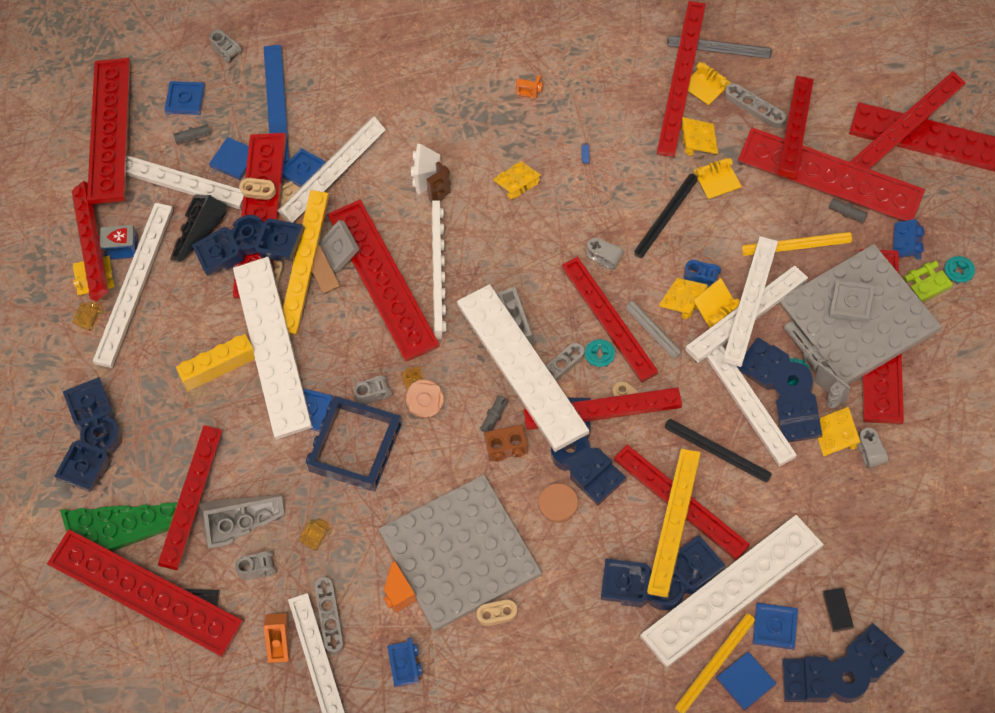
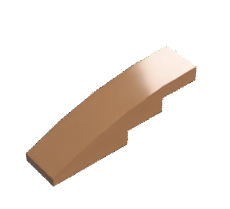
(323, 273)

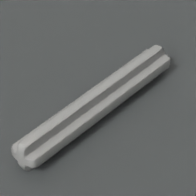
(673, 350)

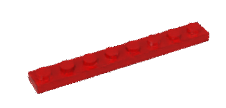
(909, 121)
(795, 127)
(89, 243)
(609, 319)
(621, 405)
(190, 498)
(697, 514)

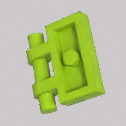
(932, 285)

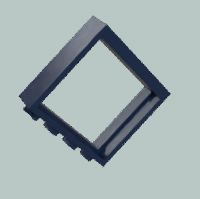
(372, 481)

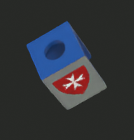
(119, 241)

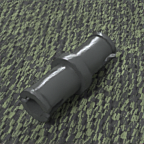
(192, 134)
(848, 210)
(494, 414)

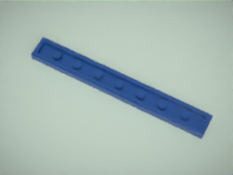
(276, 92)

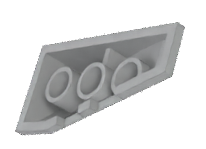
(232, 518)

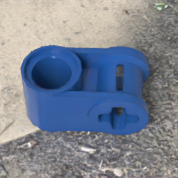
(703, 272)

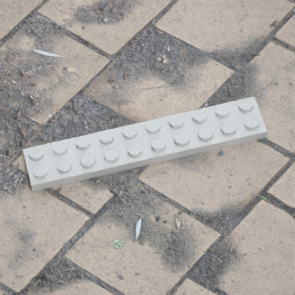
(272, 348)
(523, 368)
(731, 591)

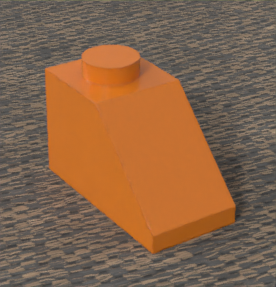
(397, 590)
(277, 637)

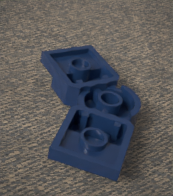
(249, 236)
(797, 404)
(92, 416)
(589, 467)
(629, 581)
(820, 679)

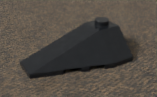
(202, 217)

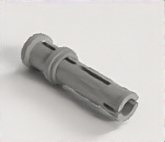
(810, 352)

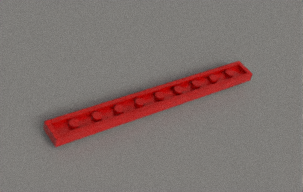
(681, 79)

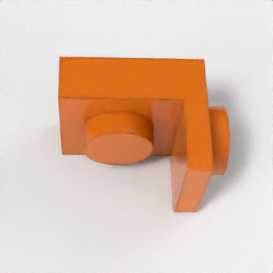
(528, 88)

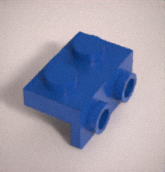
(908, 238)
(403, 663)

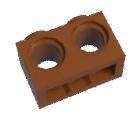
(504, 438)

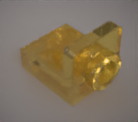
(87, 314)
(411, 375)
(314, 533)

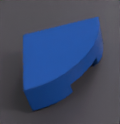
(585, 152)

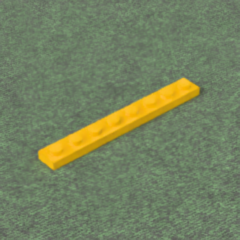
(304, 260)
(674, 523)

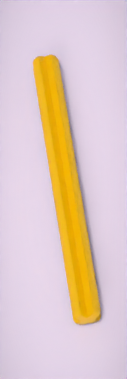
(805, 242)
(715, 663)

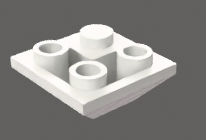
(424, 167)

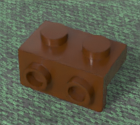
(439, 183)

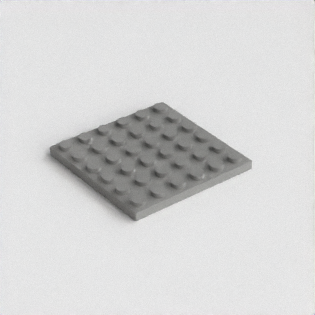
(857, 347)
(459, 552)

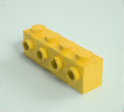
(215, 362)

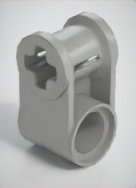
(224, 45)
(604, 253)
(373, 390)
(872, 451)
(257, 566)

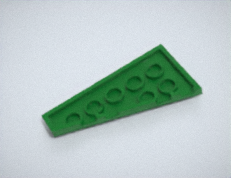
(119, 525)

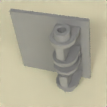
(836, 387)

